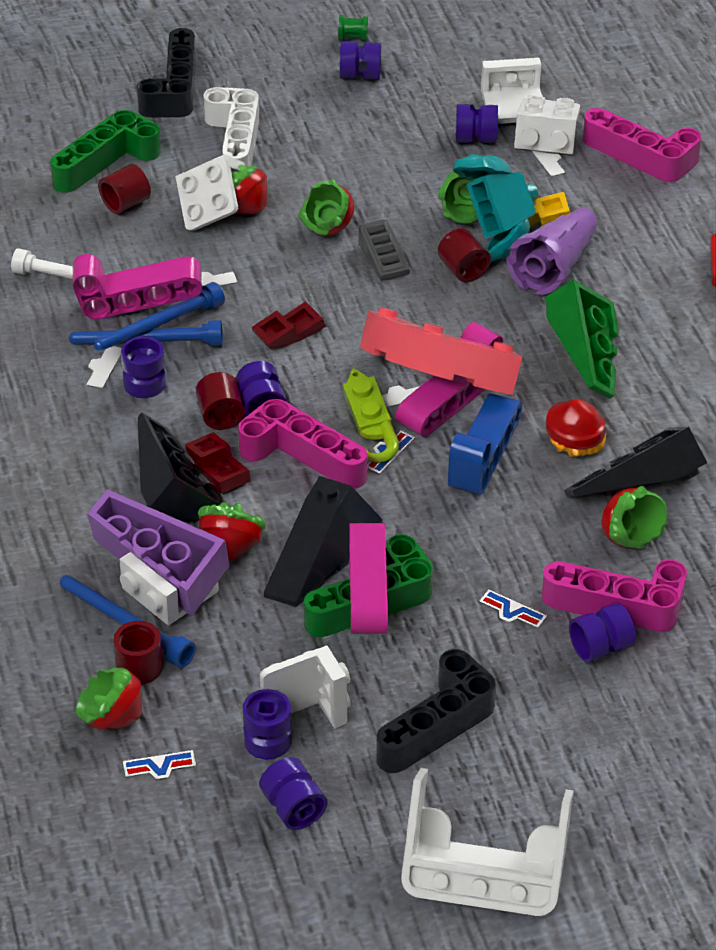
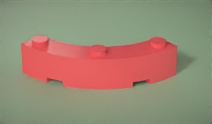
(439, 353)

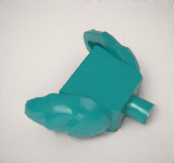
(499, 199)

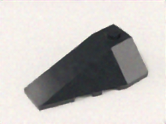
(658, 459)
(167, 476)
(318, 540)

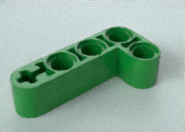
(102, 146)
(408, 585)

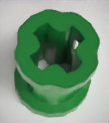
(353, 28)

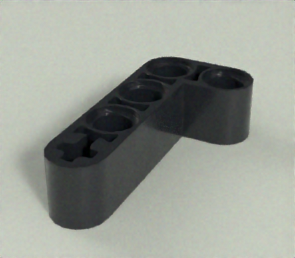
(174, 94)
(462, 702)

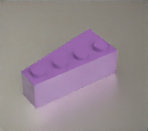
(173, 549)

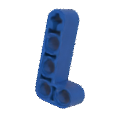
(478, 453)

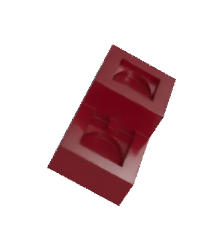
(288, 329)
(216, 462)

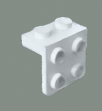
(508, 83)
(546, 124)
(208, 192)
(152, 589)
(312, 680)

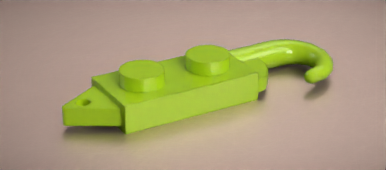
(370, 414)

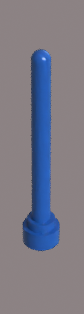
(210, 298)
(208, 333)
(177, 649)

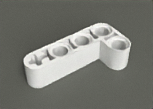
(240, 114)

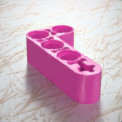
(642, 148)
(135, 288)
(443, 398)
(304, 438)
(368, 578)
(587, 590)

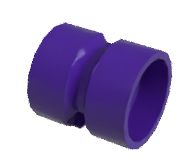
(350, 61)
(476, 123)
(143, 367)
(257, 384)
(600, 633)
(267, 724)
(293, 793)

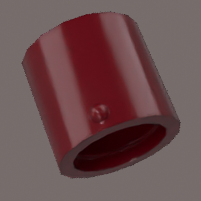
(124, 188)
(464, 255)
(220, 400)
(139, 650)

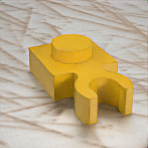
(549, 208)

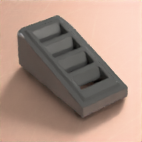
(382, 248)

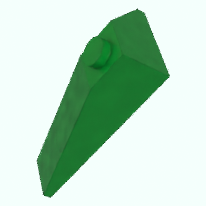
(586, 329)

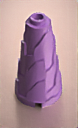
(549, 253)

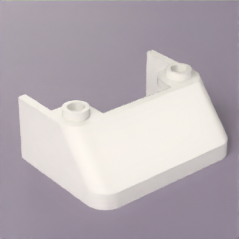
(481, 874)

